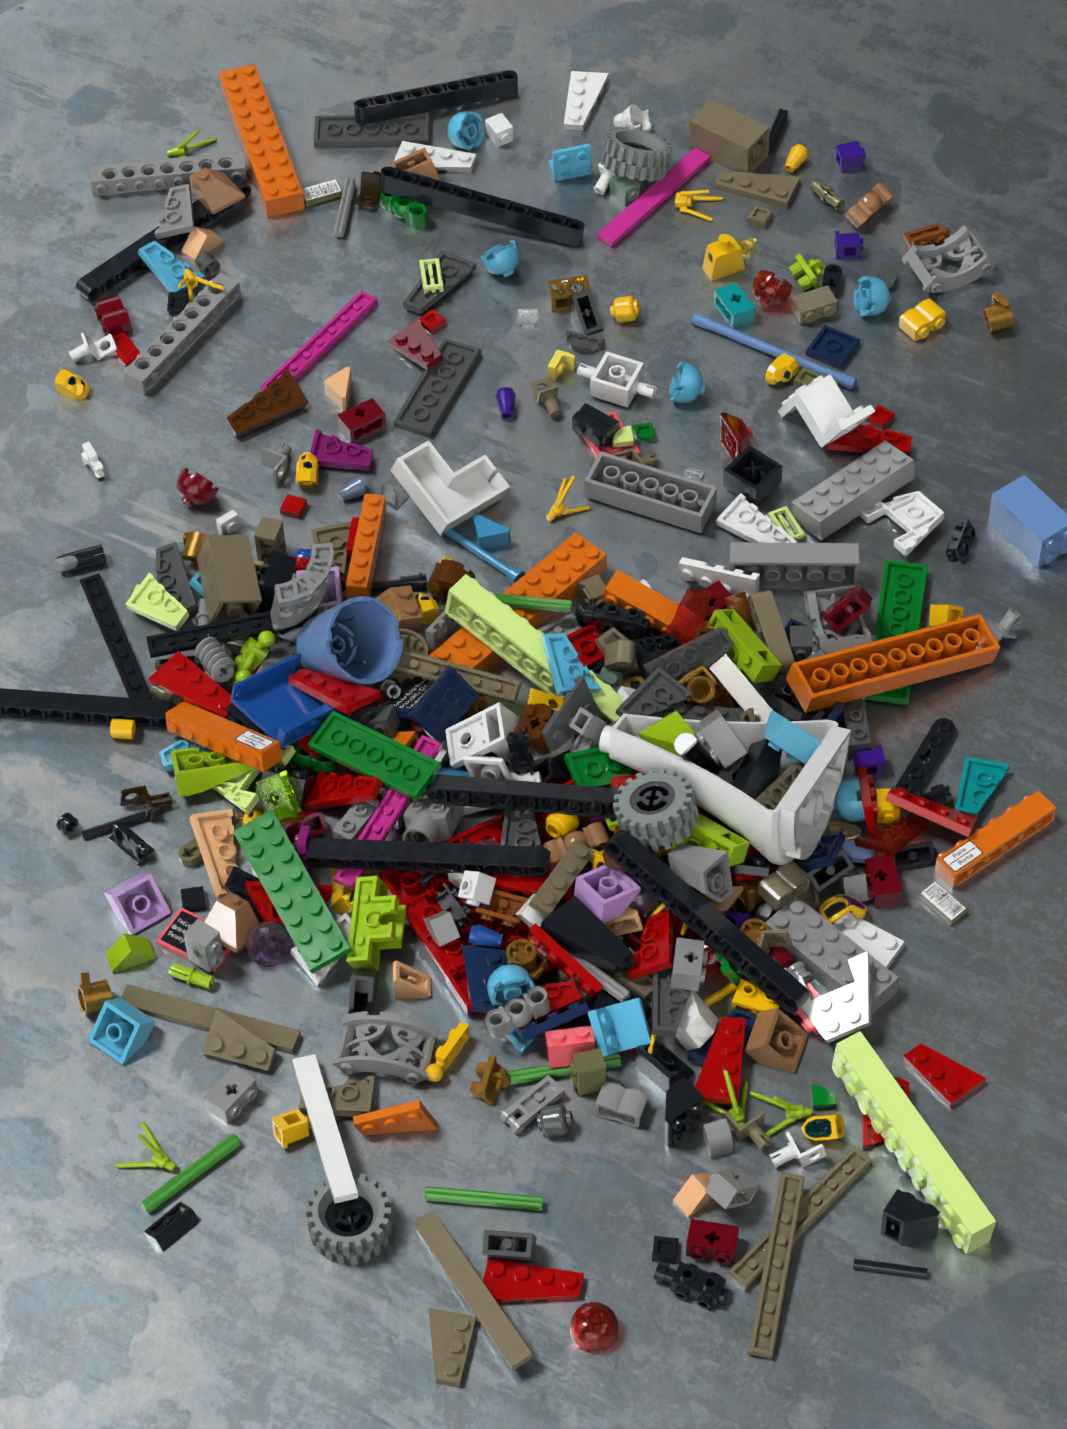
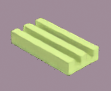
(433, 287)
(800, 534)

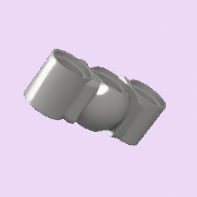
(527, 1007)

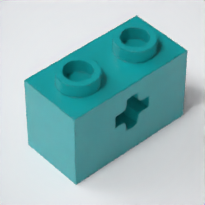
(734, 305)

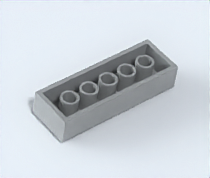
(853, 490)
(650, 492)
(797, 564)
(827, 951)

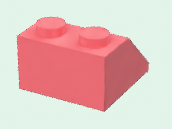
(566, 1042)

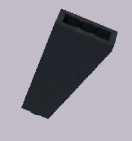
(758, 769)
(587, 936)

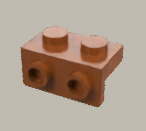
(927, 235)
(740, 604)
(502, 907)

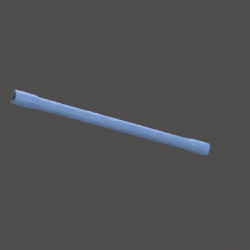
(709, 324)

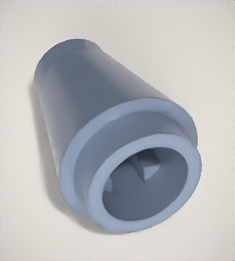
(355, 488)

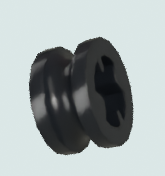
(67, 823)

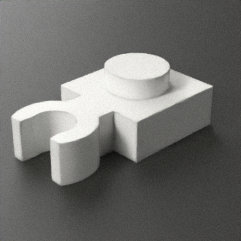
(90, 457)

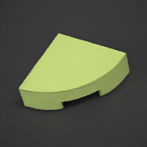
(623, 437)

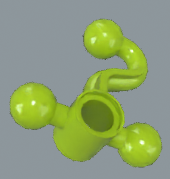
(252, 655)

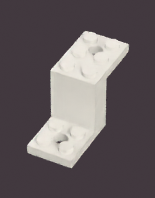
(825, 410)
(489, 733)

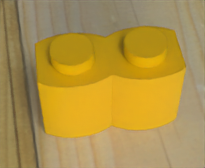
(922, 319)

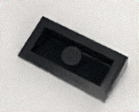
(915, 855)
(172, 1226)

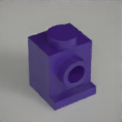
(848, 245)
(872, 759)

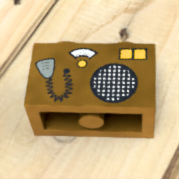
(562, 289)

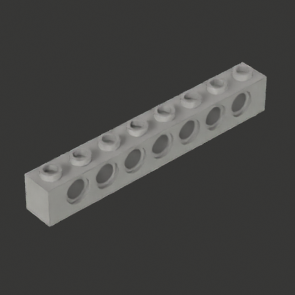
(161, 173)
(181, 334)

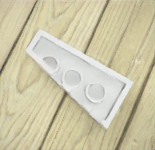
(443, 159)
(750, 524)
(704, 575)

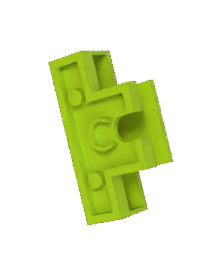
(749, 651)
(714, 836)
(375, 923)

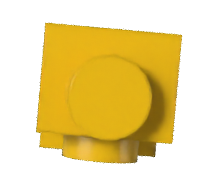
(290, 1127)

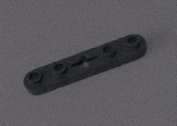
(934, 745)

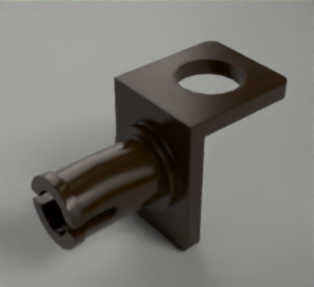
(368, 189)
(149, 802)

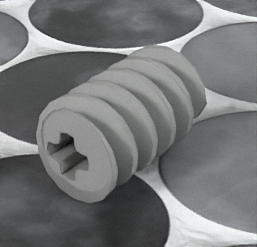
(215, 659)

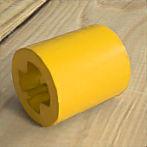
(122, 729)

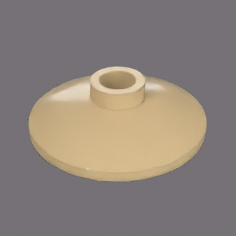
(850, 830)

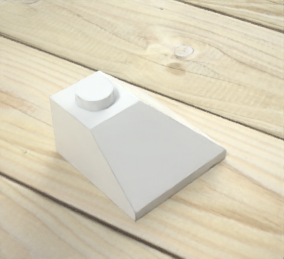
(486, 767)
(696, 1023)

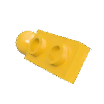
(447, 1053)

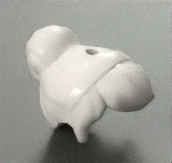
(633, 118)

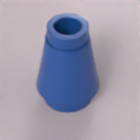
(484, 936)

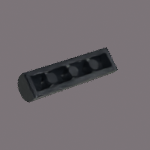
(690, 749)

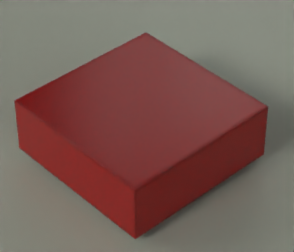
(432, 321)
(881, 417)
(293, 506)

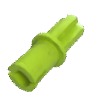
(191, 975)

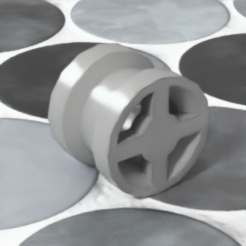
(799, 971)

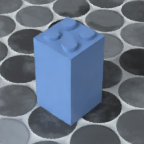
(1030, 520)

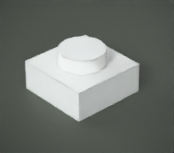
(227, 523)

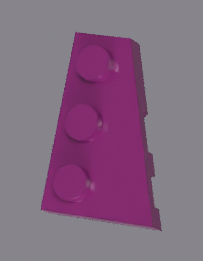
(339, 454)

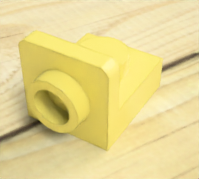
(559, 362)

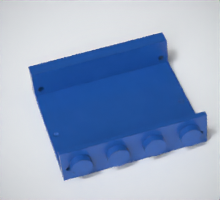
(279, 707)

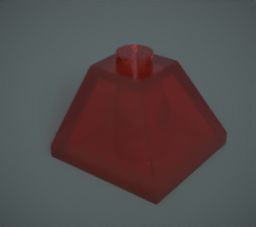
(734, 435)

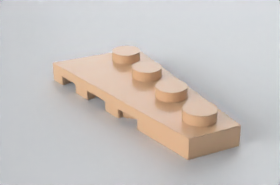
(216, 844)

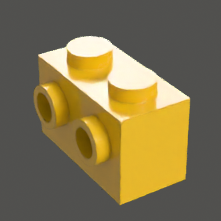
(752, 999)

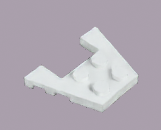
(912, 513)
(844, 1008)

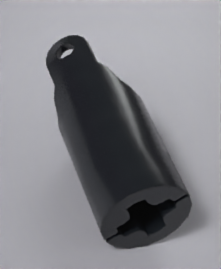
(86, 558)

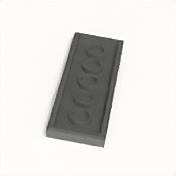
(345, 132)
(437, 389)

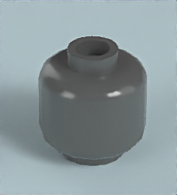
(554, 1120)

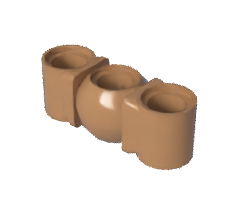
(869, 204)
(593, 836)

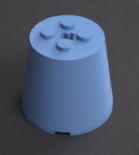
(352, 641)

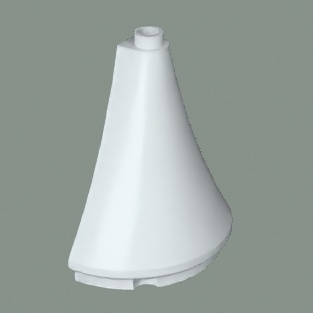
(777, 834)

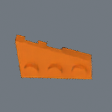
(396, 1119)

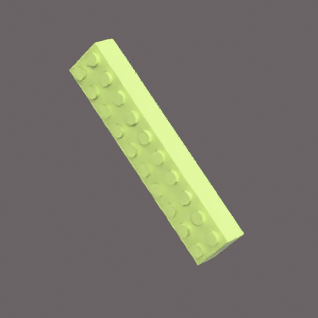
(515, 640)
(913, 1143)

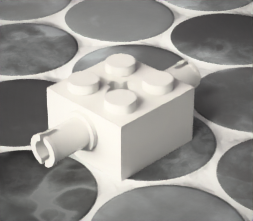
(617, 379)

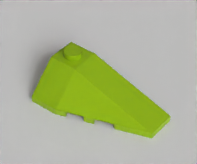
(202, 770)

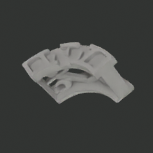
(938, 281)
(303, 595)
(817, 606)
(370, 1061)

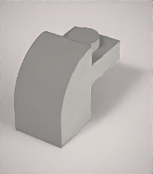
(589, 730)

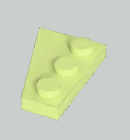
(157, 604)

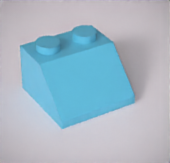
(790, 738)
(120, 1029)

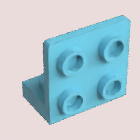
(571, 162)
(620, 1026)

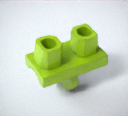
(809, 279)

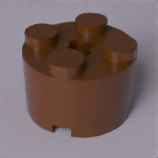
(444, 577)
(533, 722)

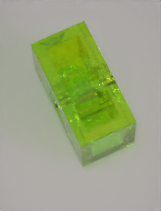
(278, 785)

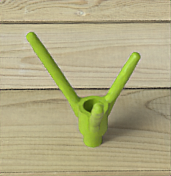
(182, 150)
(792, 1111)
(736, 1112)
(159, 1157)

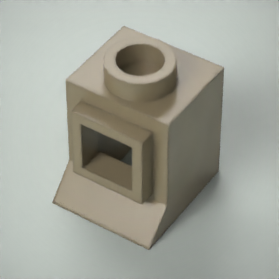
(592, 590)

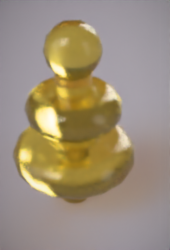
(746, 244)

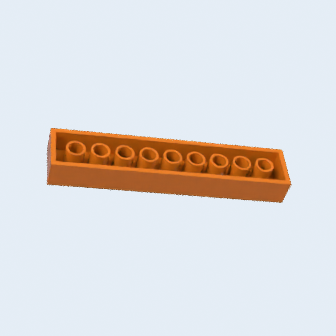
(261, 140)
(551, 578)
(892, 663)

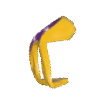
(853, 905)

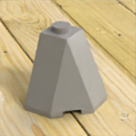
(703, 869)

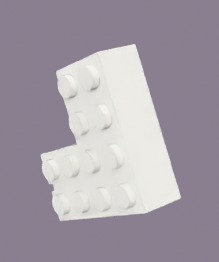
(447, 495)

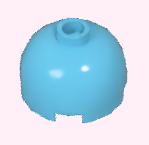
(465, 130)
(502, 259)
(871, 296)
(686, 384)
(849, 800)
(508, 983)

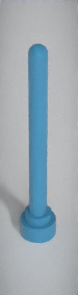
(513, 574)

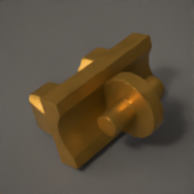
(493, 1080)

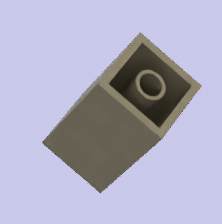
(729, 137)
(228, 577)

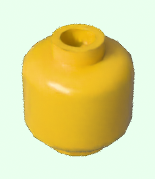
(625, 309)
(560, 824)

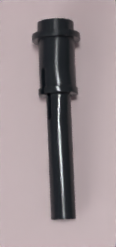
(414, 580)

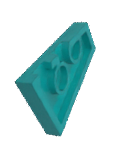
(978, 784)

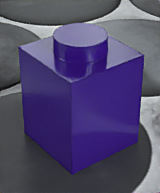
(849, 156)

